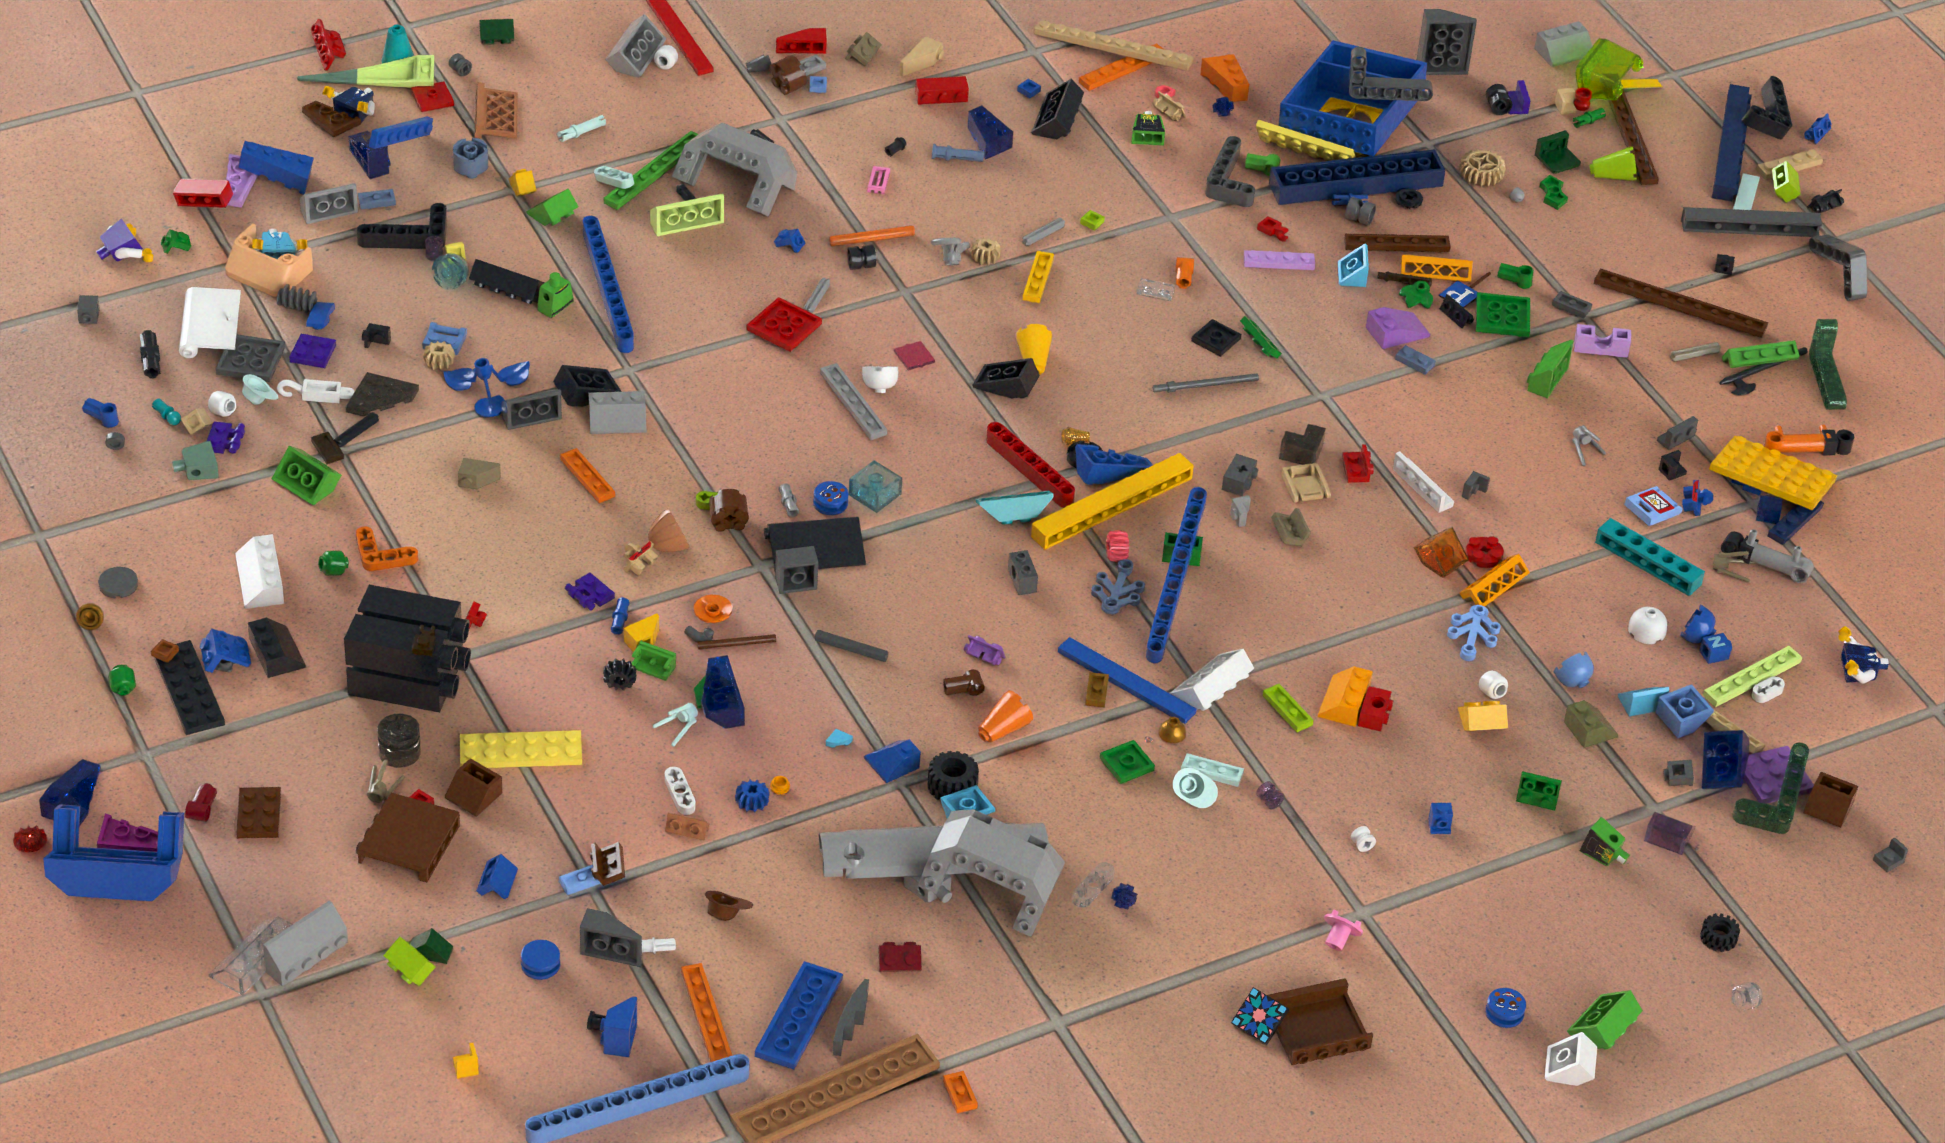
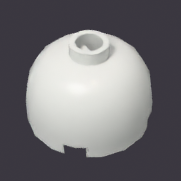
(880, 377)
(1648, 625)

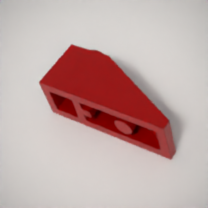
(804, 41)

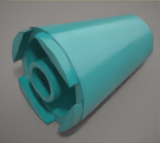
(396, 45)

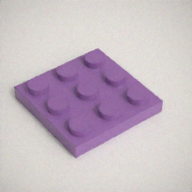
(1766, 774)

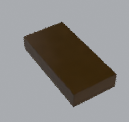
(327, 447)

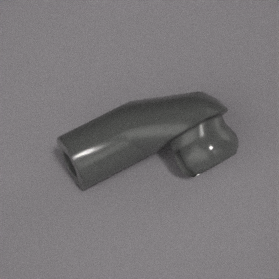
(697, 636)

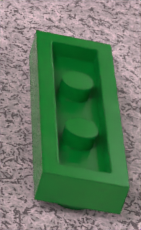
(1259, 337)

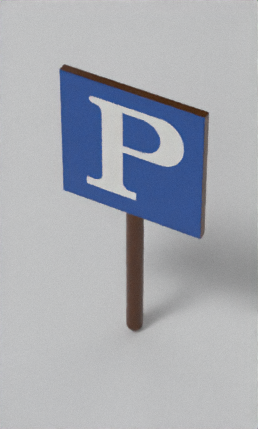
(1462, 293)

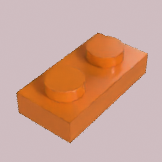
(960, 1092)

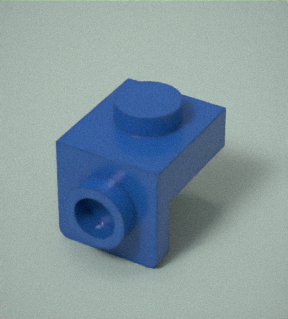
(790, 237)

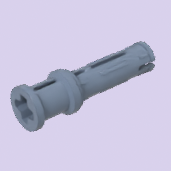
(952, 153)

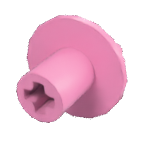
(1340, 930)

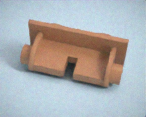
(686, 826)

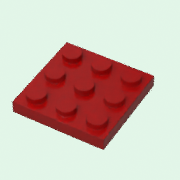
(784, 324)

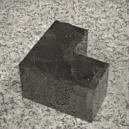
(1303, 448)

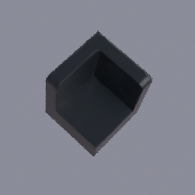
(1670, 465)

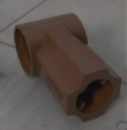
(969, 682)

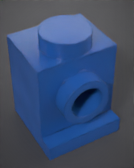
(1440, 818)

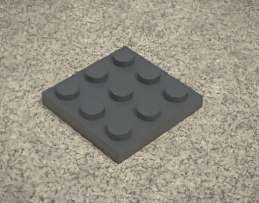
(252, 357)

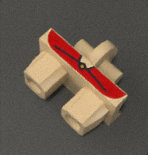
(635, 556)

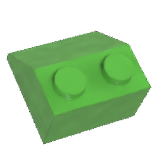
(554, 208)

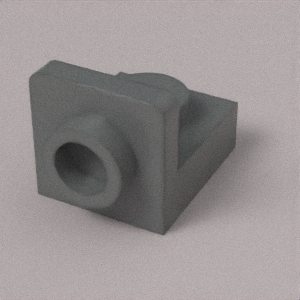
(1474, 483)
(1891, 856)

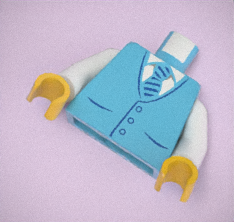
(278, 243)

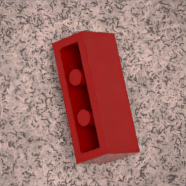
(941, 90)
(203, 193)

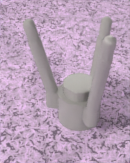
(1584, 436)

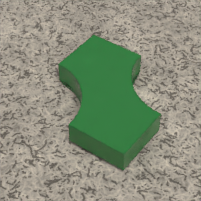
(1554, 195)

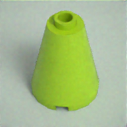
(1616, 165)

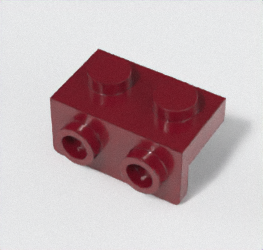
(899, 957)

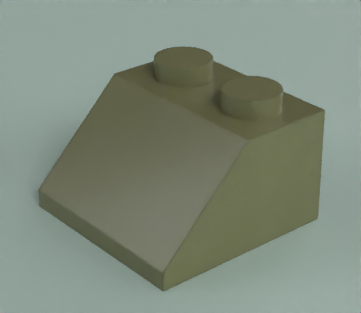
(1588, 724)

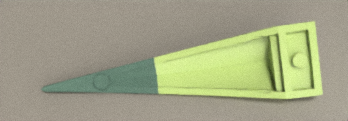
(400, 73)

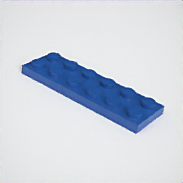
(798, 1015)

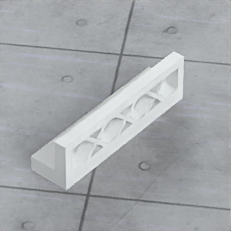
(1421, 483)

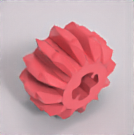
(1117, 545)

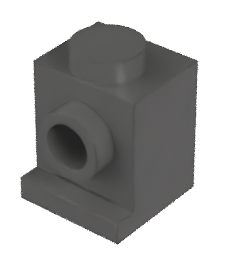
(1681, 767)

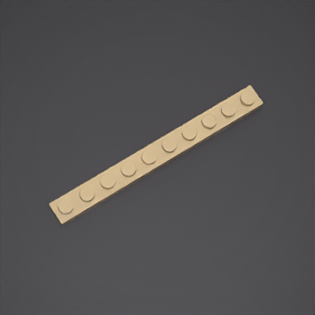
(1113, 45)

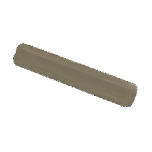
(1696, 351)

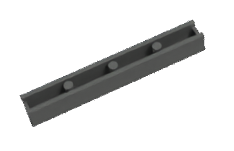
(1751, 222)

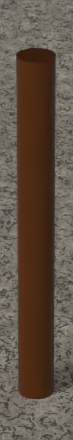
(736, 641)

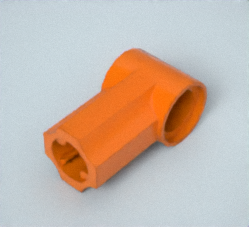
(1184, 271)

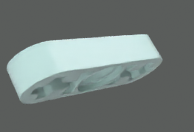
(614, 177)

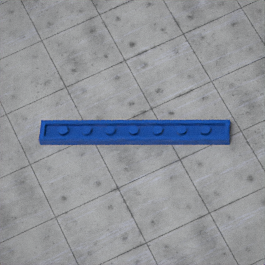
(1127, 680)

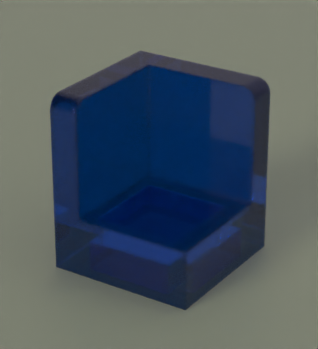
(1769, 509)

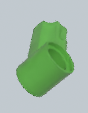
(1262, 163)

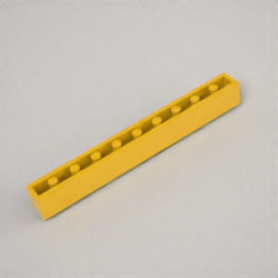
(1111, 501)

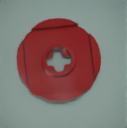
(1488, 544)

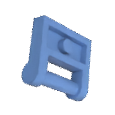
(456, 342)

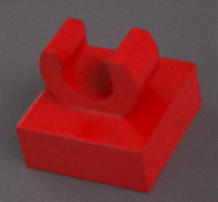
(475, 616)

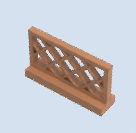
(482, 112)

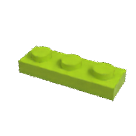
(1288, 707)

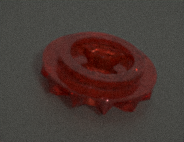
(33, 844)

